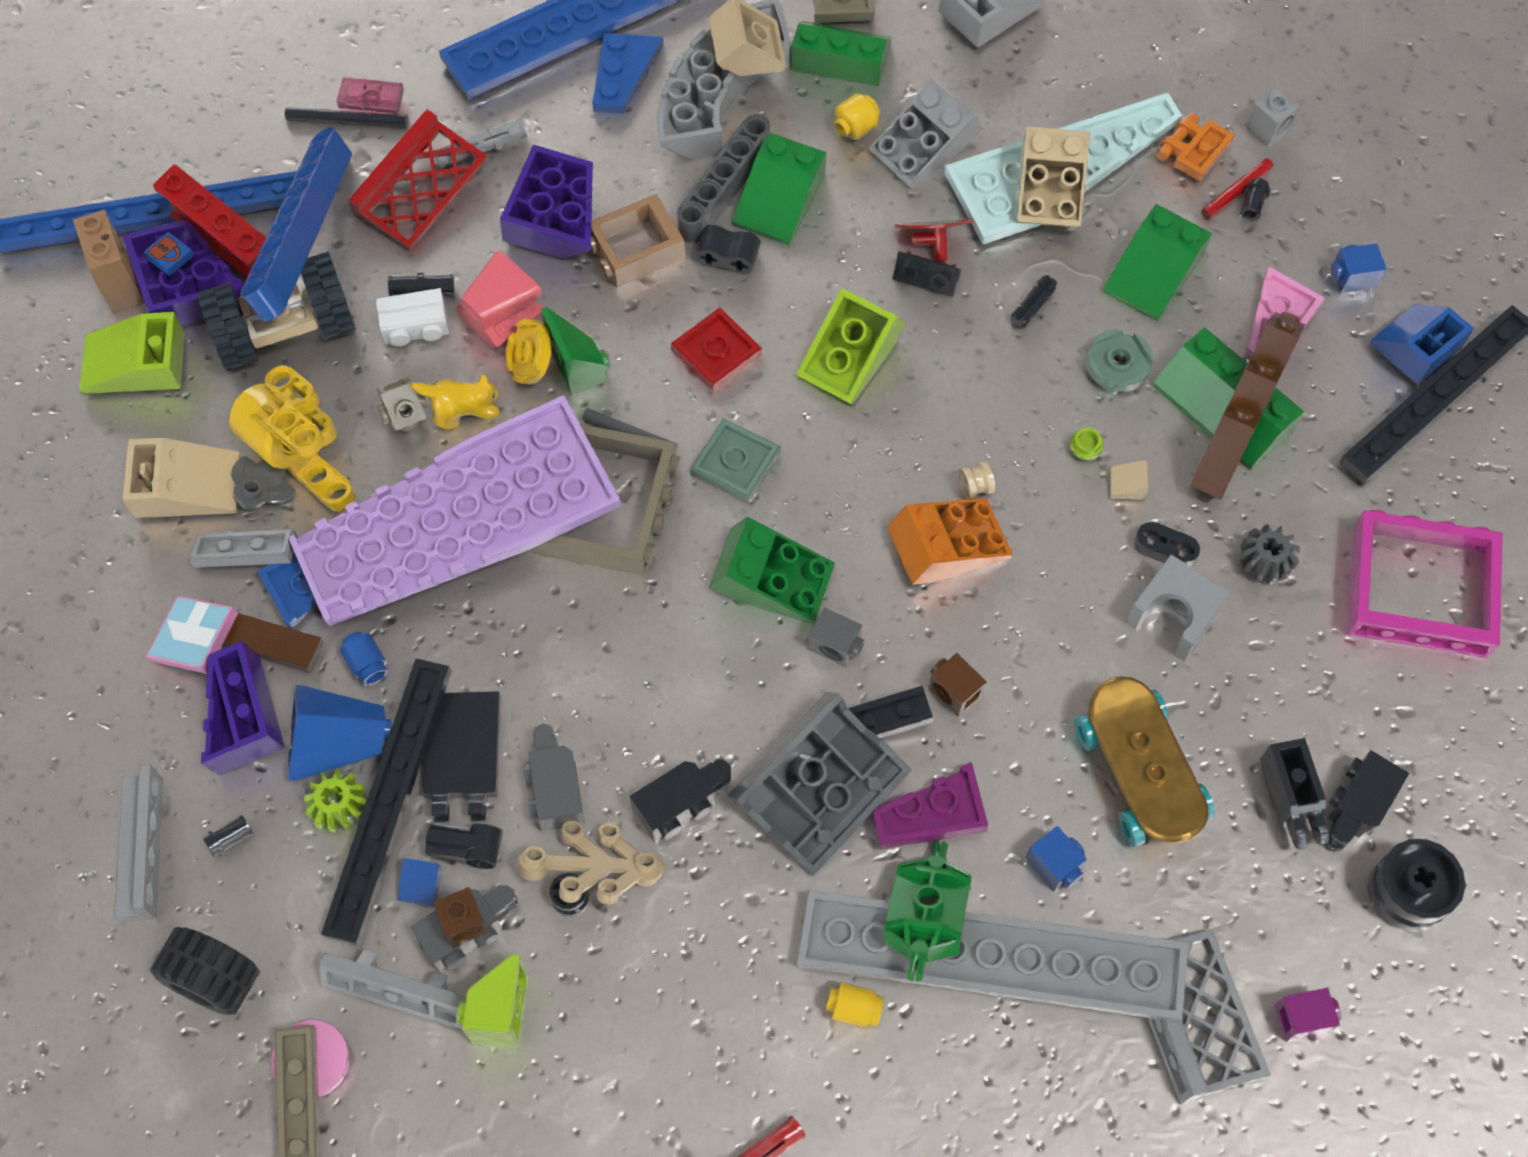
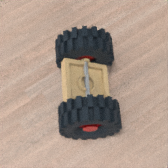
(241, 333)

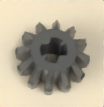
(1269, 554)

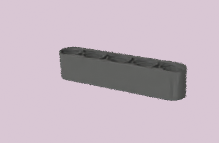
(722, 178)

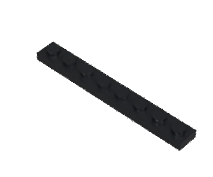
(1436, 395)
(386, 803)

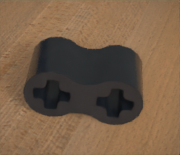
(728, 249)

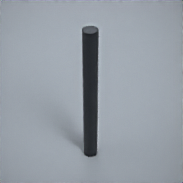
(351, 117)

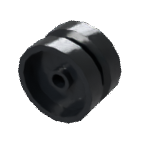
(1416, 885)

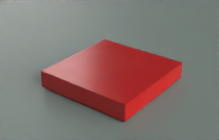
(716, 348)

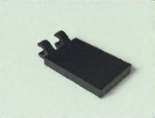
(463, 753)

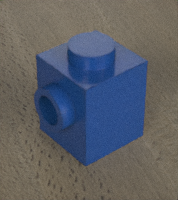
(1358, 267)
(1057, 859)

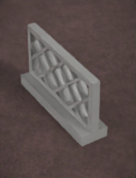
(1180, 1052)

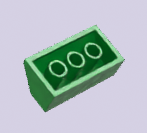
(1202, 384)

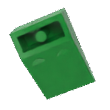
(771, 572)

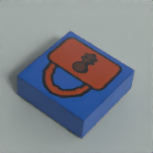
(168, 253)

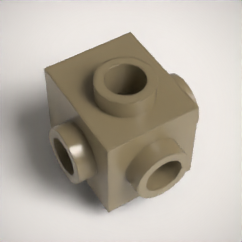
(393, 397)

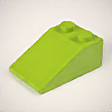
(850, 346)

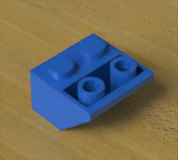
(1422, 339)

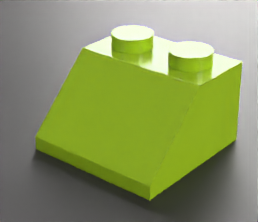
(496, 1005)

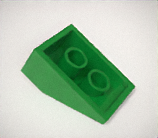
(780, 188)
(1157, 262)

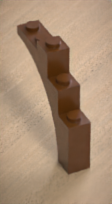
(1247, 404)

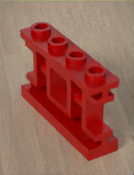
(221, 227)

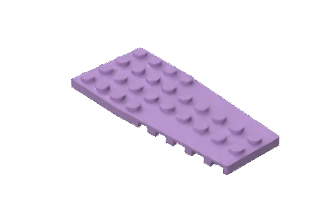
(458, 514)

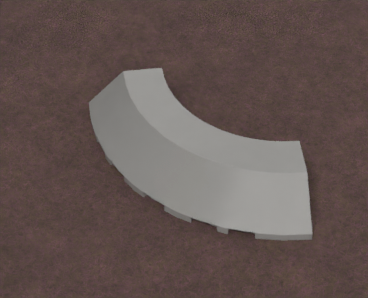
(702, 92)

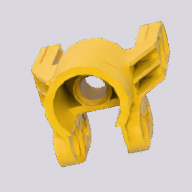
(278, 431)

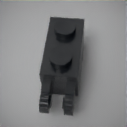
(1296, 790)
(679, 797)
(1364, 799)

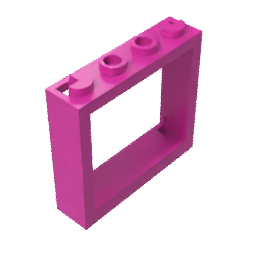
(1417, 631)

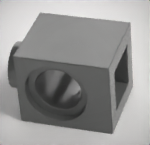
(836, 637)

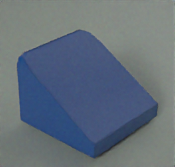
(419, 881)

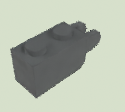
(554, 782)
(493, 907)

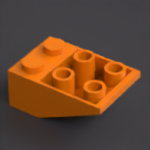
(947, 539)

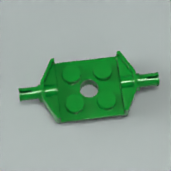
(922, 930)

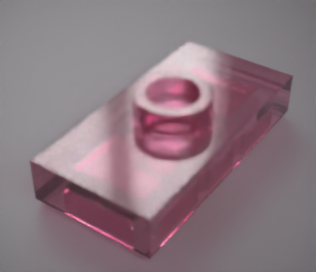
(370, 95)

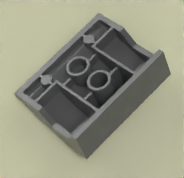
(819, 782)

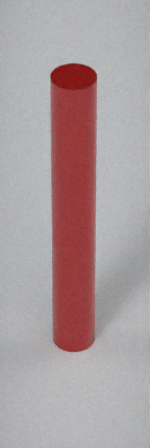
(1236, 189)

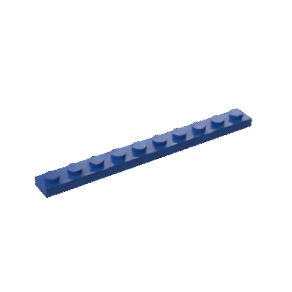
(137, 212)

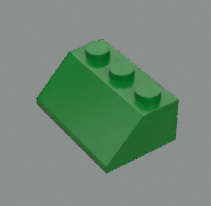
(839, 53)

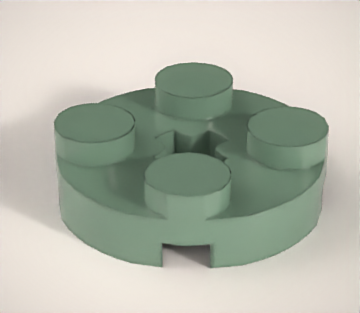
(1116, 377)

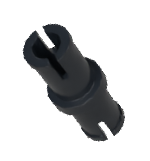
(409, 284)

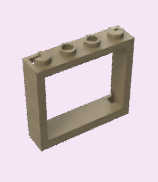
(612, 556)

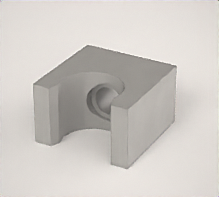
(1183, 594)

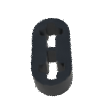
(1166, 543)

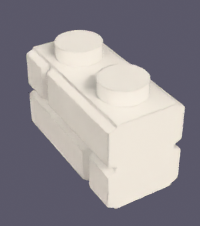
(412, 317)

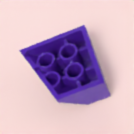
(551, 204)
(178, 291)

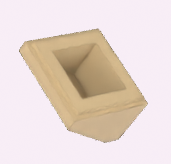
(1129, 480)

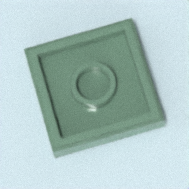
(735, 460)

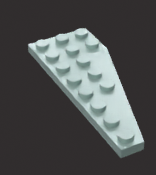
(990, 181)

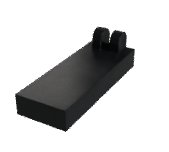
(895, 712)

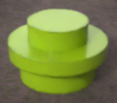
(1086, 443)

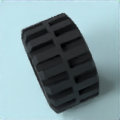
(205, 970)

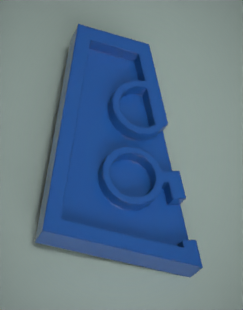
(620, 69)
(289, 590)

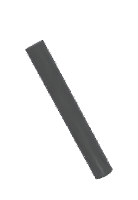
(613, 424)

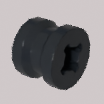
(566, 908)

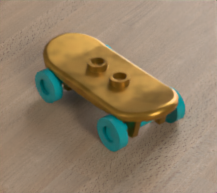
(1146, 761)

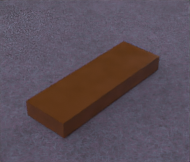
(275, 642)

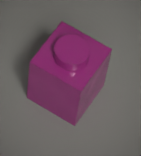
(1308, 1014)

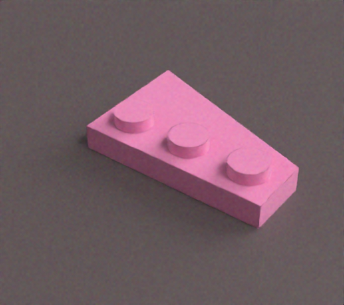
(1282, 295)

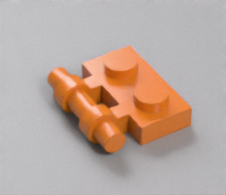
(1202, 152)

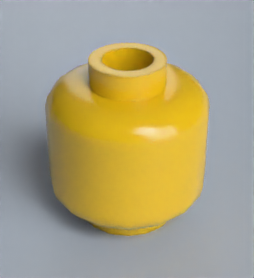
(856, 116)

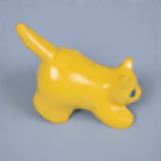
(456, 399)

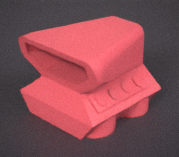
(499, 300)

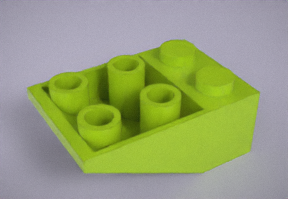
(134, 355)

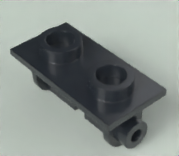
(926, 273)

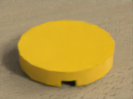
(528, 351)

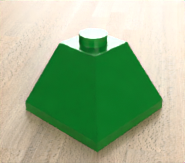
(575, 354)

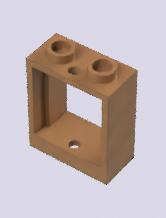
(108, 261)
(646, 261)

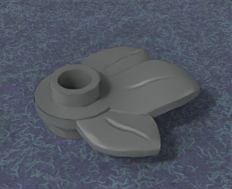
(259, 484)

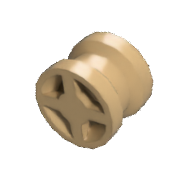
(976, 479)

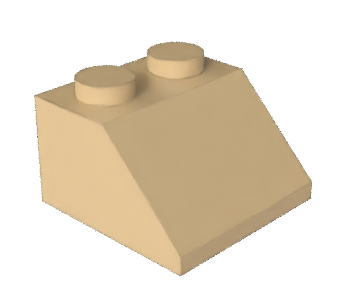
(746, 39)

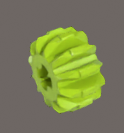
(335, 813)

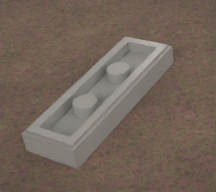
(242, 548)

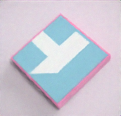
(191, 634)

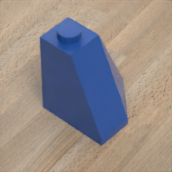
(332, 731)

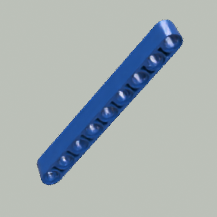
(296, 225)

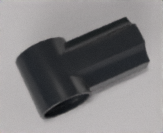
(473, 845)

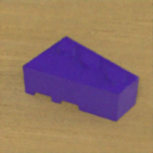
(240, 711)

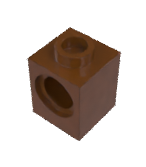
(956, 683)
(460, 917)

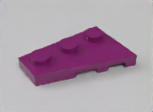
(938, 812)

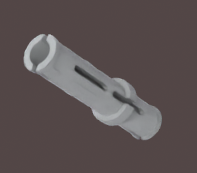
(514, 130)

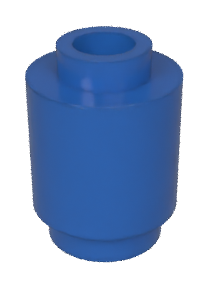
(364, 658)

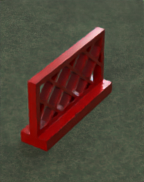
(393, 170)

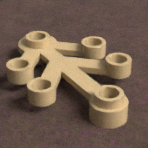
(636, 867)

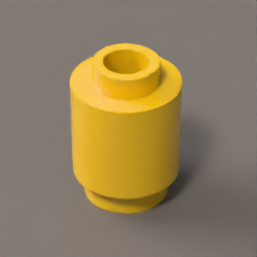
(855, 1005)

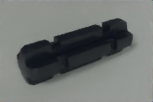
(1033, 301)

